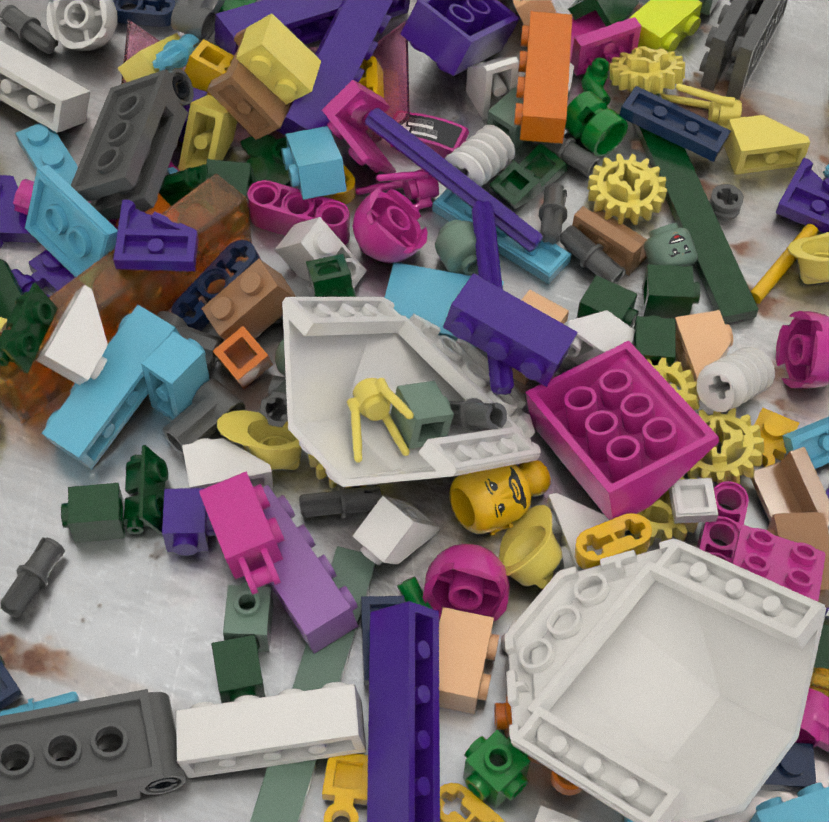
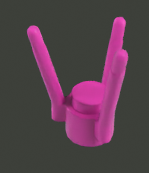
(416, 186)

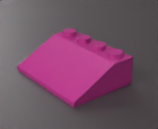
(620, 429)

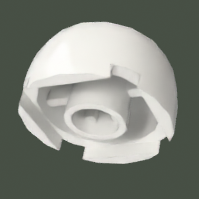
(82, 23)

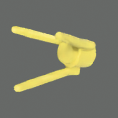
(720, 108)
(373, 401)

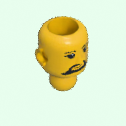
(497, 496)

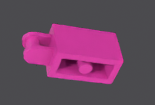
(243, 530)

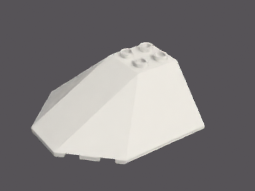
(350, 339)
(662, 681)

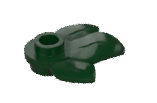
(267, 158)

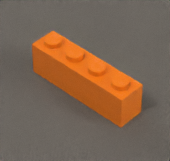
(546, 77)

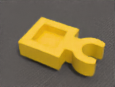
(771, 429)
(345, 785)

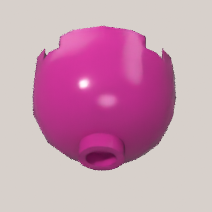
(388, 227)
(805, 350)
(468, 581)

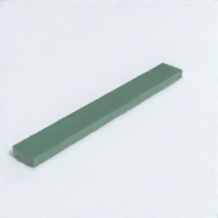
(288, 785)

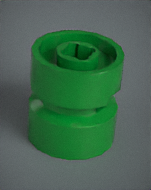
(595, 124)

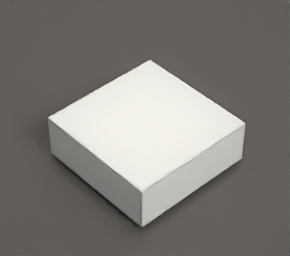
(693, 501)

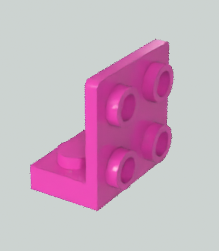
(594, 40)
(347, 121)
(780, 560)

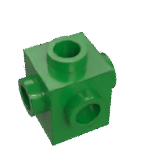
(493, 781)

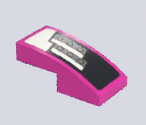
(437, 133)

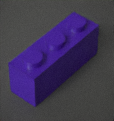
(509, 329)

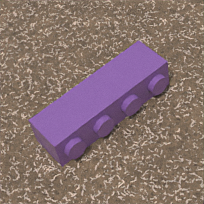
(306, 584)

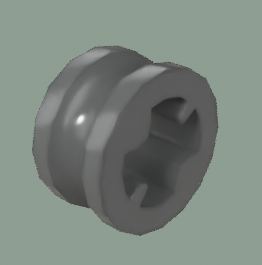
(734, 199)

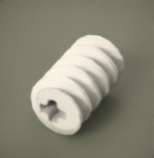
(483, 154)
(735, 379)

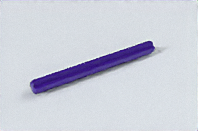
(451, 177)
(489, 269)

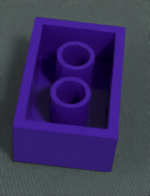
(459, 31)

